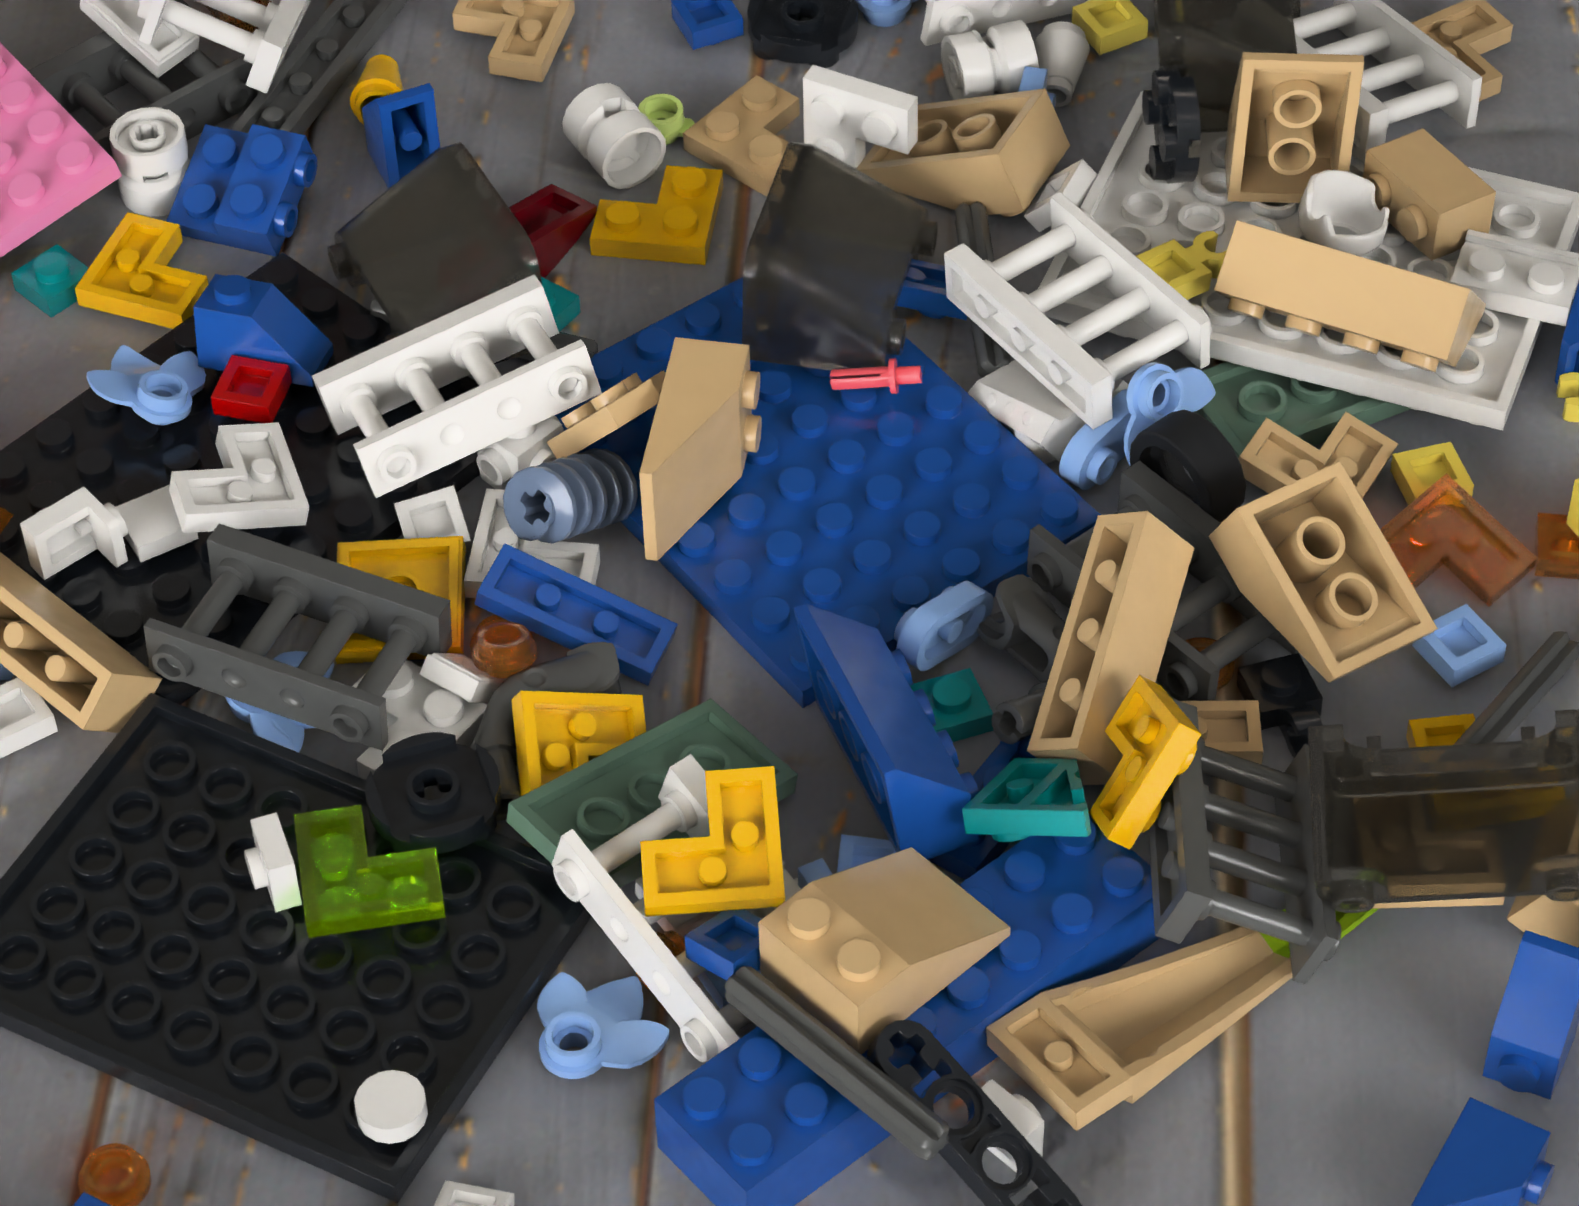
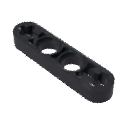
(985, 1123)

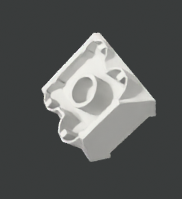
(1030, 409)

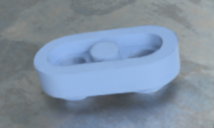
(1095, 453)
(942, 625)

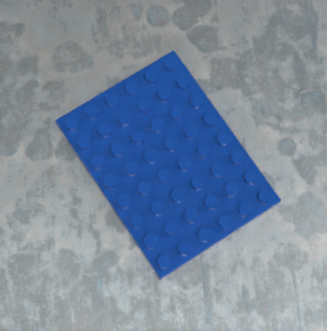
(849, 500)

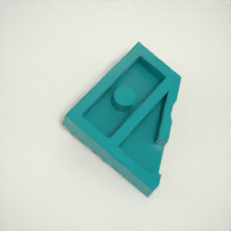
(1030, 800)

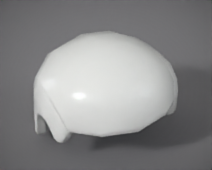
(1342, 213)

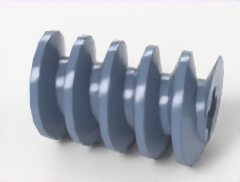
(570, 496)

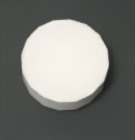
(391, 1106)

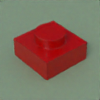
(251, 389)

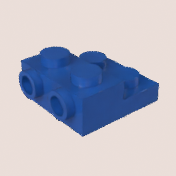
(244, 187)

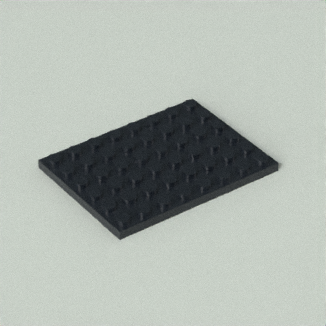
(127, 457)
(166, 968)

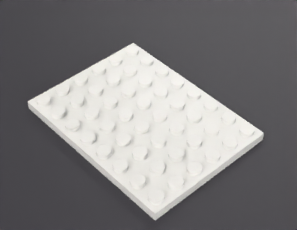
(1152, 212)

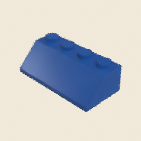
(887, 733)

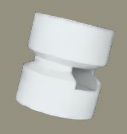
(988, 63)
(614, 135)
(152, 158)

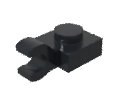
(1284, 696)

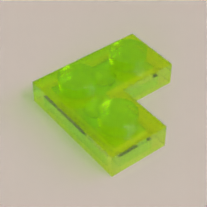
(358, 892)

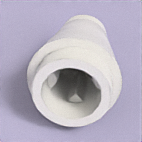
(1063, 53)

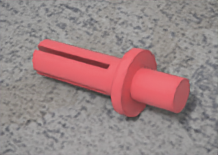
(876, 377)

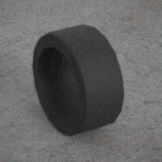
(1199, 446)

